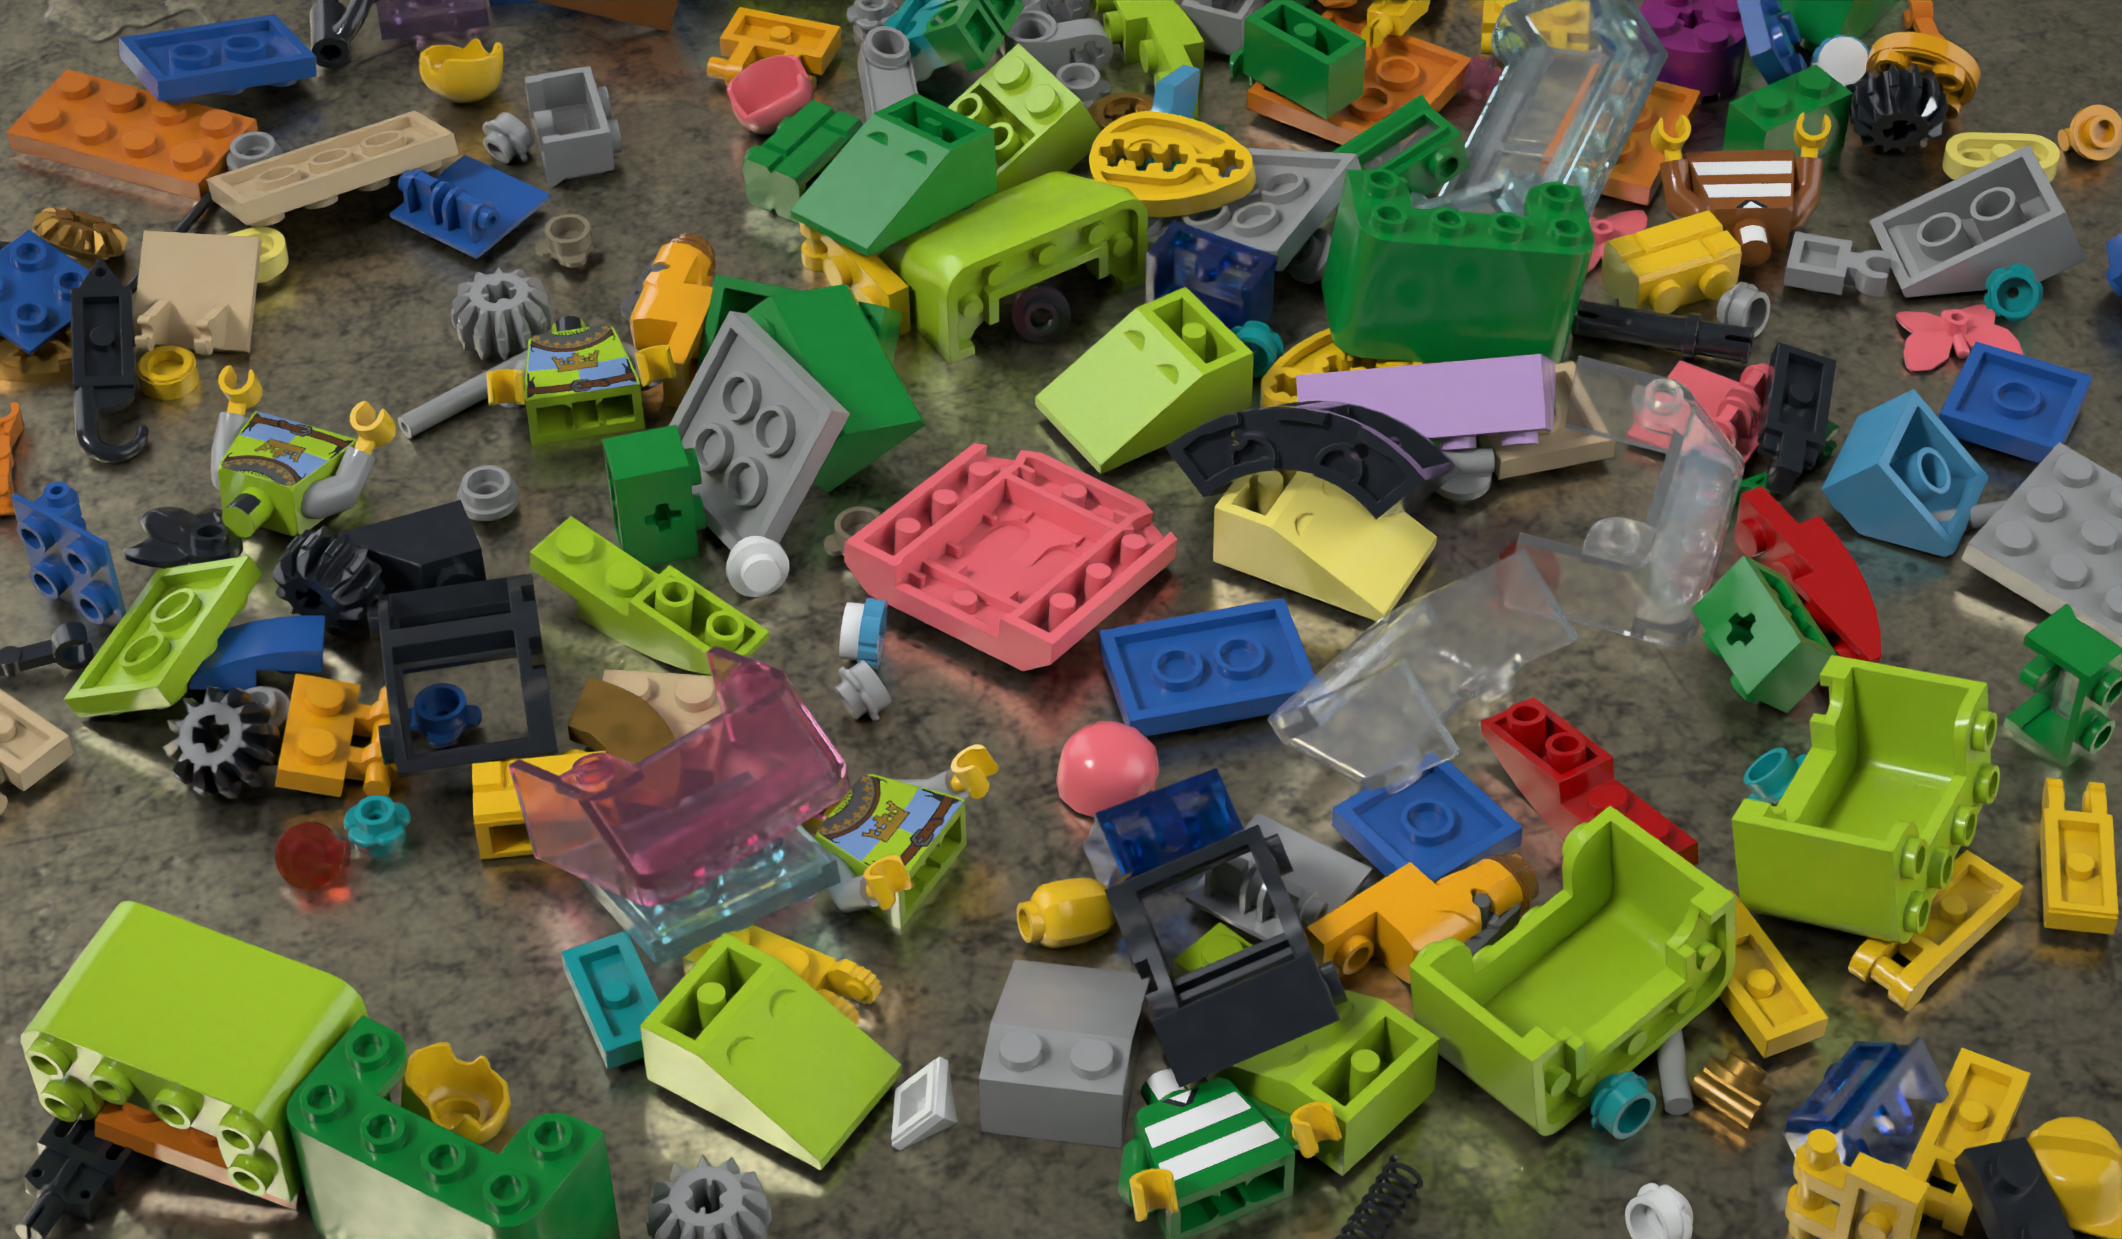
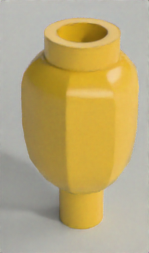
(1066, 913)

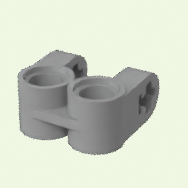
(1058, 34)

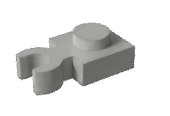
(1828, 265)

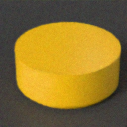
(167, 372)

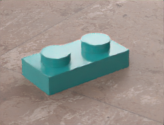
(611, 995)

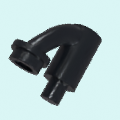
(334, 29)

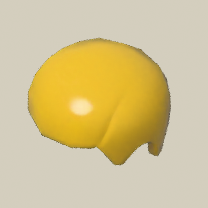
(461, 73)
(456, 1093)

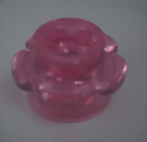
(1481, 78)

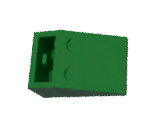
(901, 176)

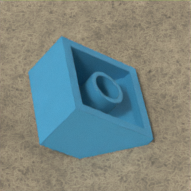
(1899, 471)

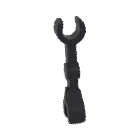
(58, 650)

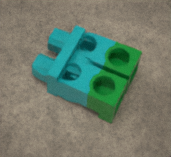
(953, 31)

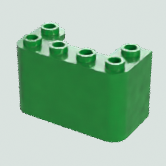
(1453, 280)
(400, 1176)

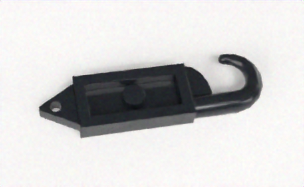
(103, 361)

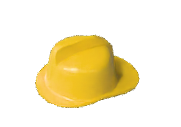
(2083, 1173)

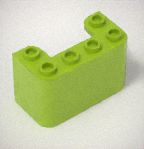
(1874, 803)
(1583, 979)
(192, 1032)

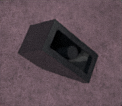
(423, 549)

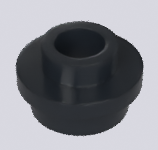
(1041, 297)

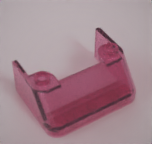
(694, 804)

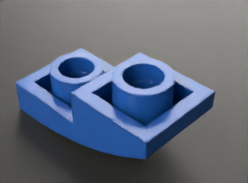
(272, 644)

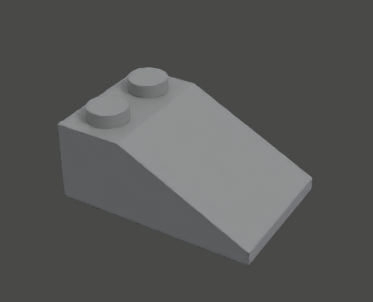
(1979, 224)
(1063, 1053)

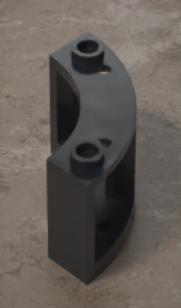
(1323, 438)
(455, 629)
(1241, 1000)

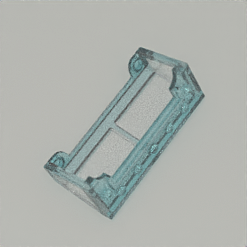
(1560, 105)

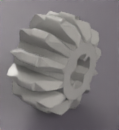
(501, 313)
(709, 1204)

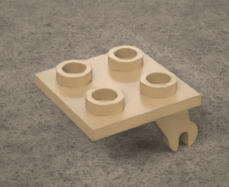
(196, 292)

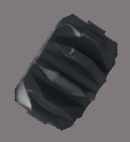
(1898, 108)
(328, 579)
(206, 727)

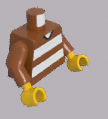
(1750, 192)

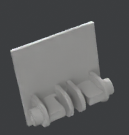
(1317, 885)

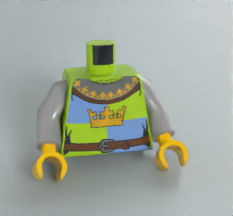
(580, 382)
(285, 471)
(899, 835)

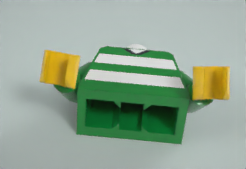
(1213, 1153)

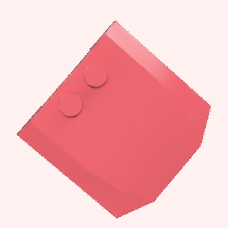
(1010, 554)

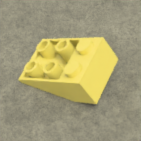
(1318, 541)

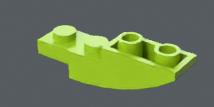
(1153, 34)
(647, 611)

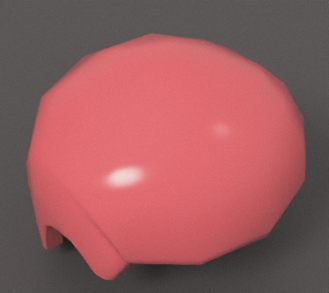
(769, 92)
(1106, 767)

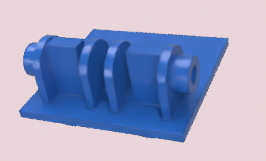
(466, 204)
(35, 291)
(66, 557)

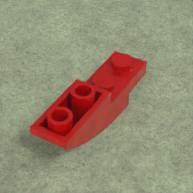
(1816, 569)
(1570, 775)

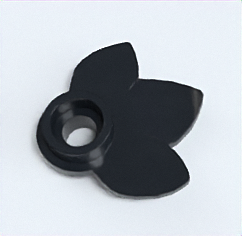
(183, 538)

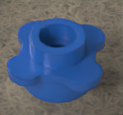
(443, 714)

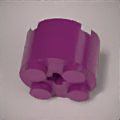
(1702, 43)

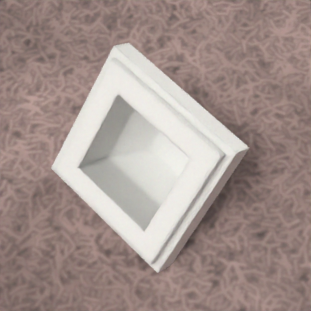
(923, 1105)

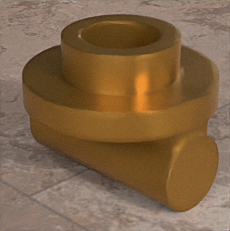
(1733, 1088)

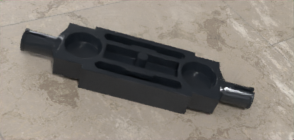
(72, 1175)

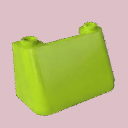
(1011, 243)

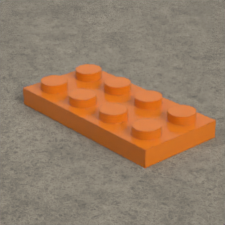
(129, 134)

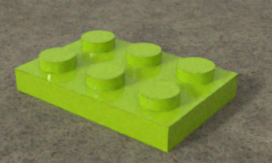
(164, 638)

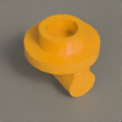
(2093, 133)

